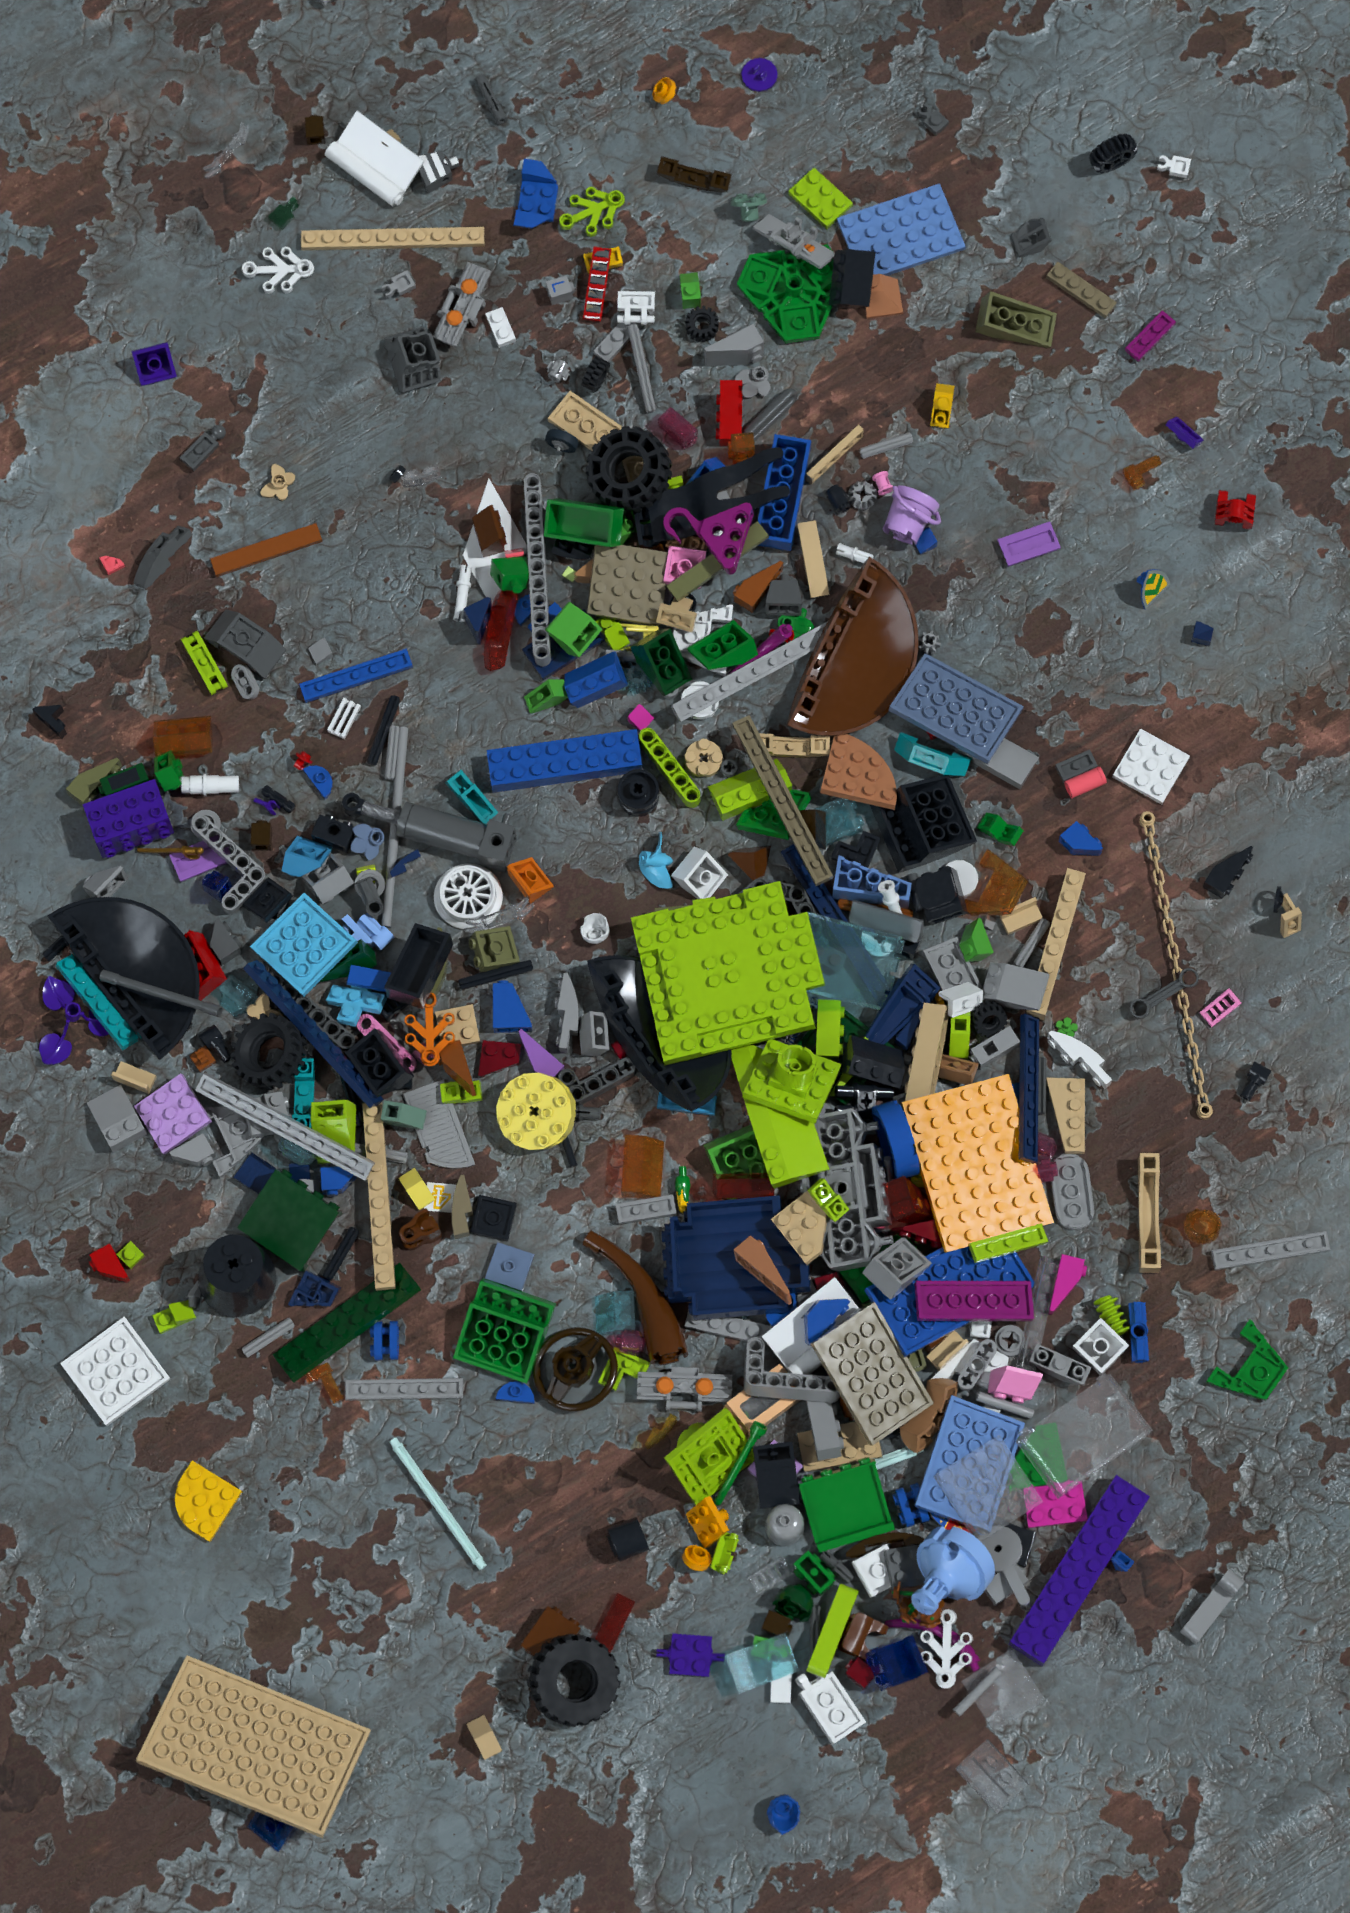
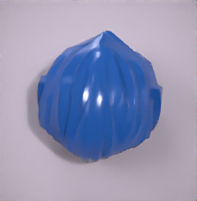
(783, 1813)

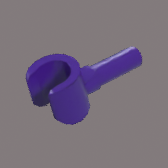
(270, 805)

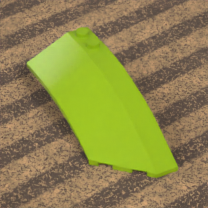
(785, 1141)

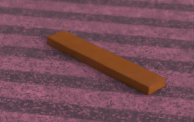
(266, 550)

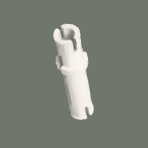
(462, 592)

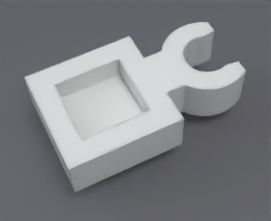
(1178, 166)

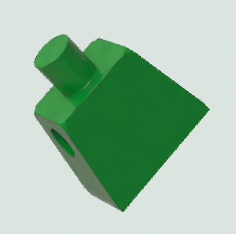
(510, 573)

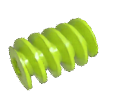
(1110, 1314)

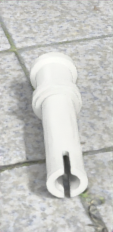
(890, 897)

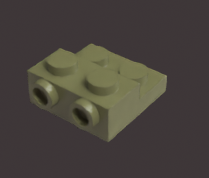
(493, 948)

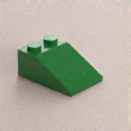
(725, 647)

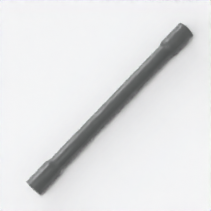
(205, 1007)

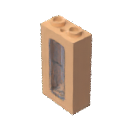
(761, 1409)

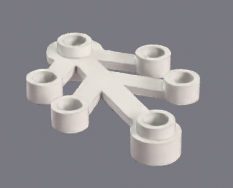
(280, 270)
(946, 1652)

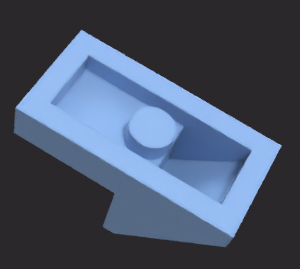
(352, 928)

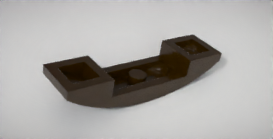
(693, 177)
(907, 1538)

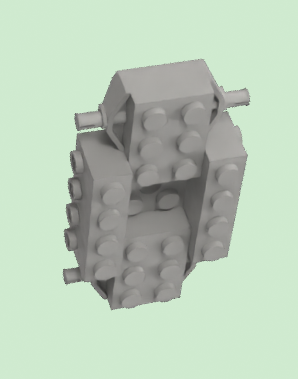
(851, 1239)

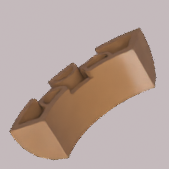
(919, 1430)

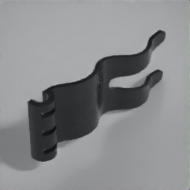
(701, 499)

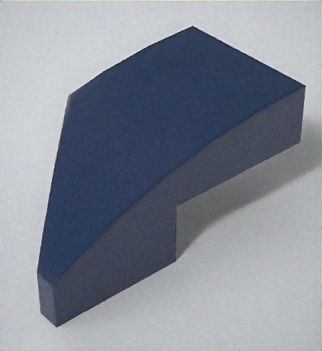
(399, 868)

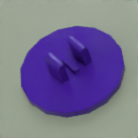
(759, 74)

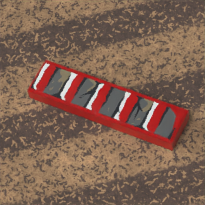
(597, 284)

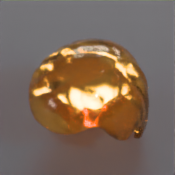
(1202, 1226)

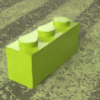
(829, 1029)

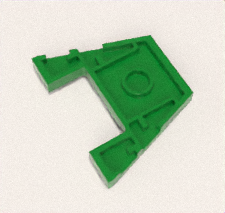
(1259, 1372)

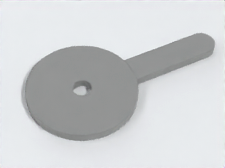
(1006, 1560)

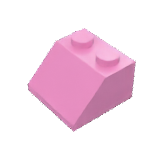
(1013, 1383)

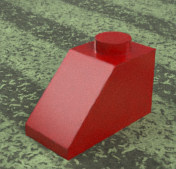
(108, 1264)

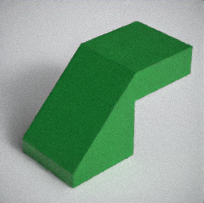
(999, 830)

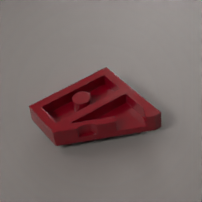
(498, 1056)

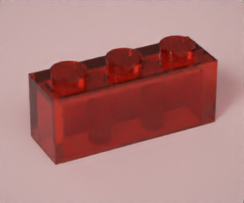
(742, 1185)

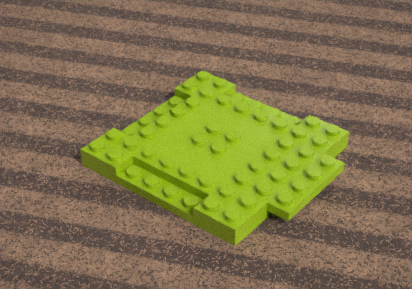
(728, 972)

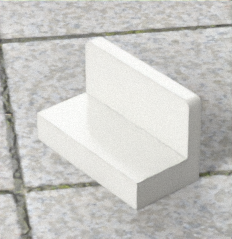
(962, 998)

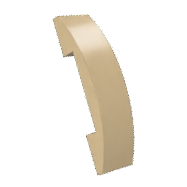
(797, 746)

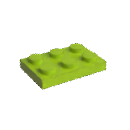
(820, 198)

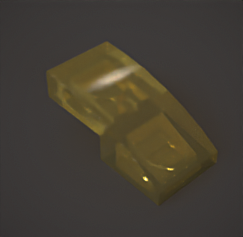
(657, 1435)

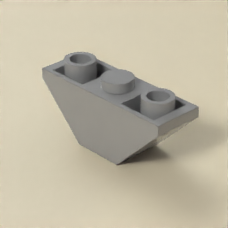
(1059, 1365)

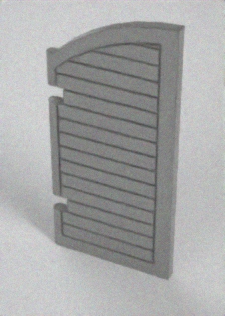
(441, 1129)

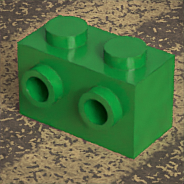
(168, 771)
(817, 1577)

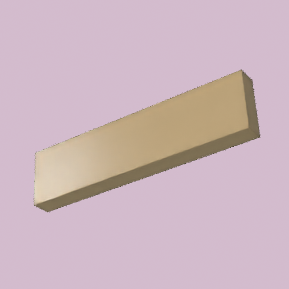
(835, 454)

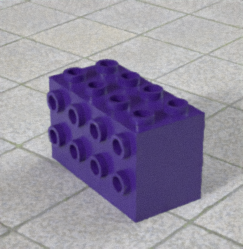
(128, 819)

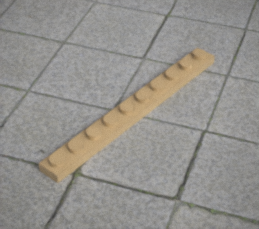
(392, 238)
(379, 1199)

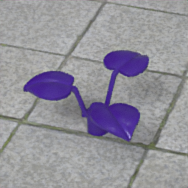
(57, 995)

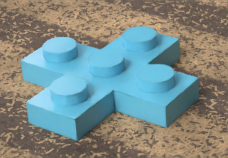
(353, 1002)

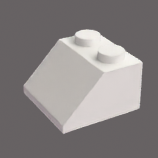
(699, 874)
(1100, 1346)

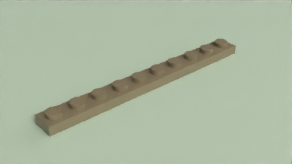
(782, 800)

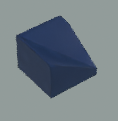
(1202, 634)

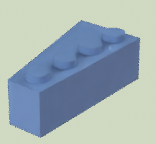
(861, 884)

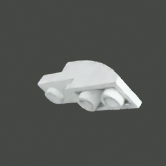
(1074, 1051)

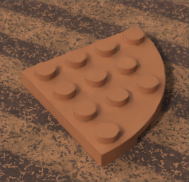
(858, 774)

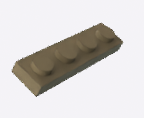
(1081, 290)

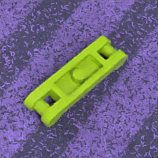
(204, 662)

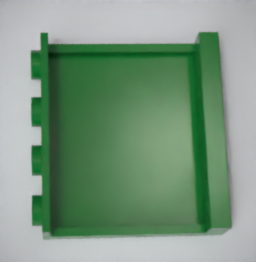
(845, 1504)

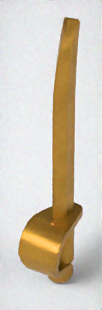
(189, 852)

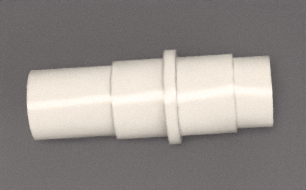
(209, 784)

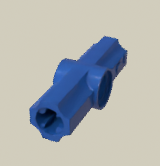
(1137, 1319)

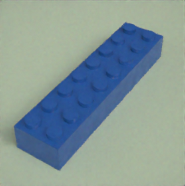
(564, 760)

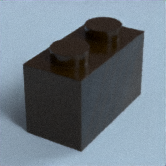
(816, 823)

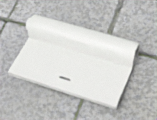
(378, 167)
(788, 1335)

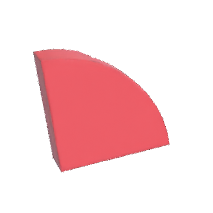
(111, 564)

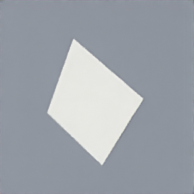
(472, 553)

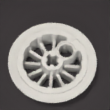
(457, 873)

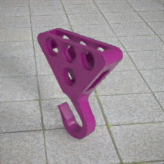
(724, 521)

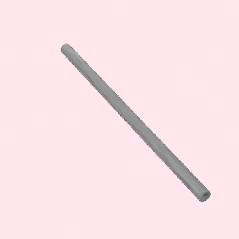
(393, 838)

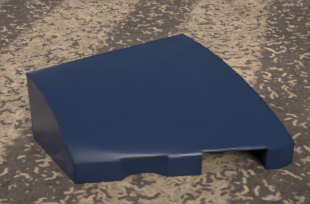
(314, 1291)

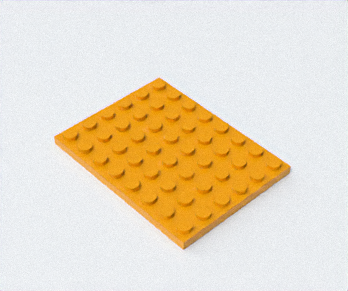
(973, 1163)

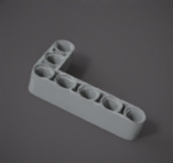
(232, 859)
(783, 1380)

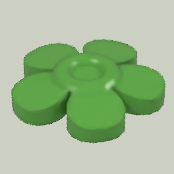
(1066, 1027)

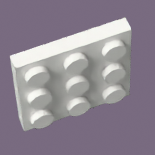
(1151, 766)

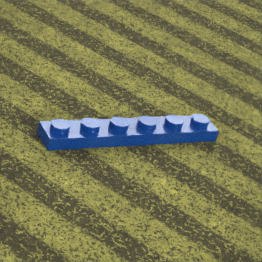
(356, 675)

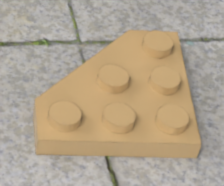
(803, 1226)

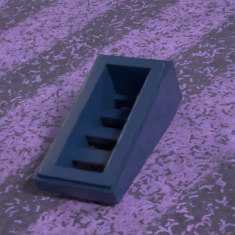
(907, 1034)

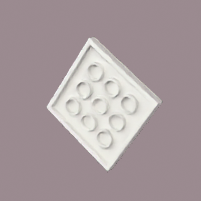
(115, 1371)

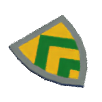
(1153, 585)

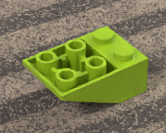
(335, 1121)

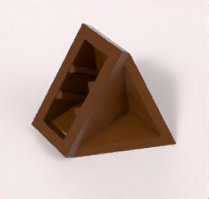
(752, 860)

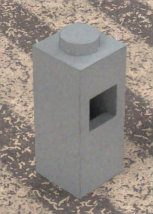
(994, 1047)

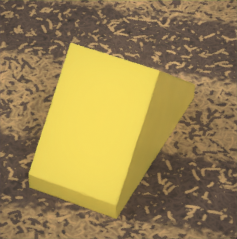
(416, 1189)

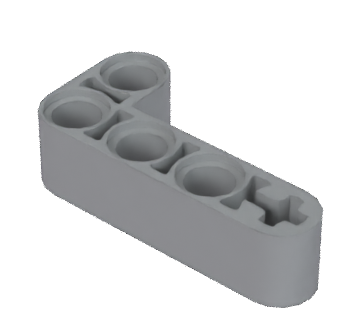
(1212, 1606)

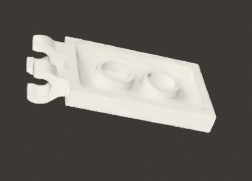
(830, 1706)

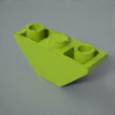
(959, 1036)

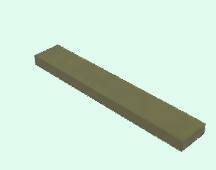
(711, 567)

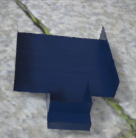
(254, 1173)

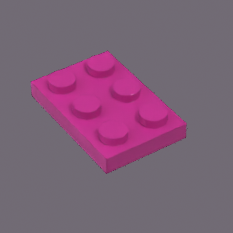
(1055, 1511)

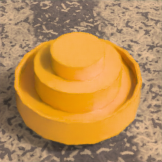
(664, 90)
(697, 1558)

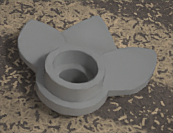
(752, 384)

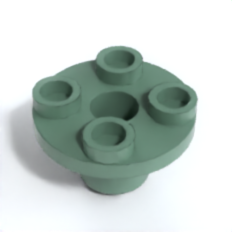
(749, 205)

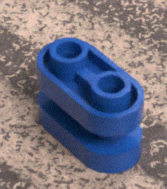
(377, 1331)
(906, 1516)

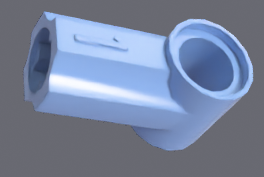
(379, 934)

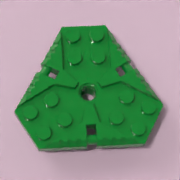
(796, 311)

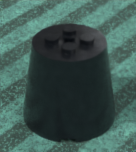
(238, 1289)

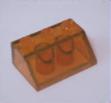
(183, 736)
(642, 1167)

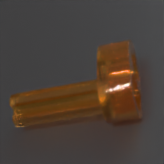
(1134, 473)
(324, 1373)

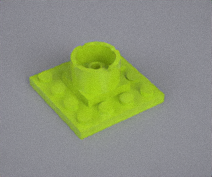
(792, 1080)
(707, 1455)

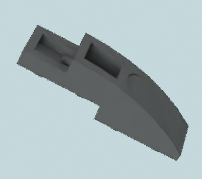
(156, 558)

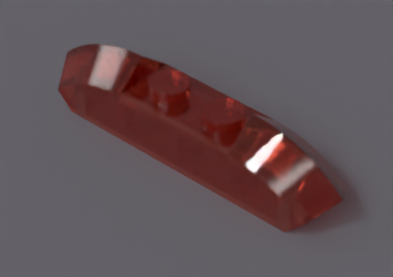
(499, 629)

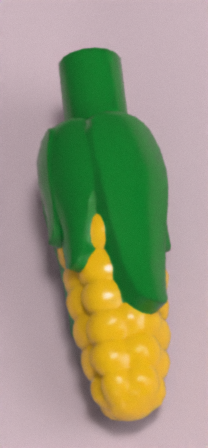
(682, 1187)

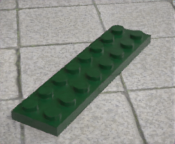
(344, 1325)

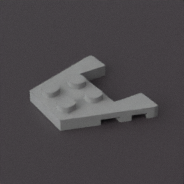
(236, 1135)

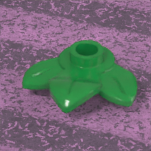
(799, 623)

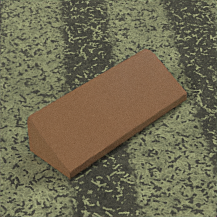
(957, 1069)

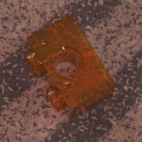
(741, 447)

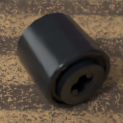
(627, 1539)

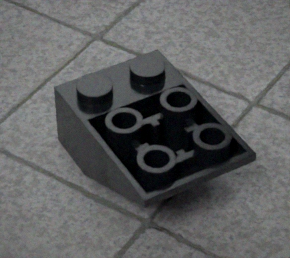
(776, 1474)

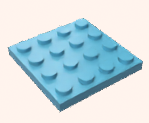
(303, 944)

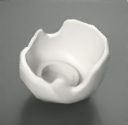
(595, 928)

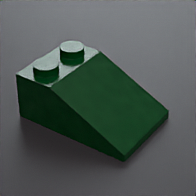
(662, 661)

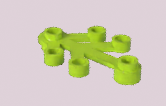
(594, 209)

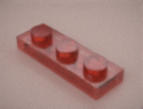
(615, 1621)

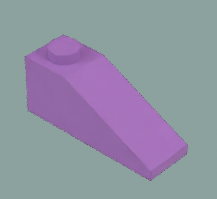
(539, 1058)

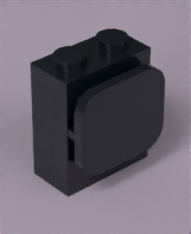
(941, 895)

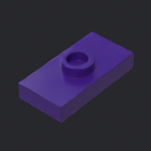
(1184, 432)

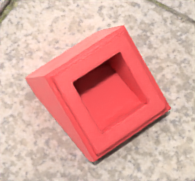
(514, 553)

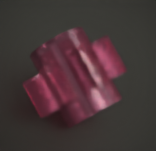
(1047, 1170)

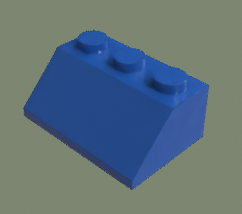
(594, 680)

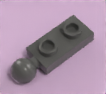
(203, 447)

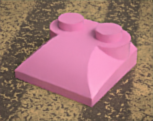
(680, 561)

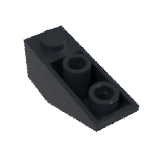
(1222, 875)

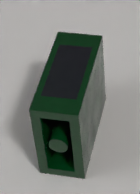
(123, 779)

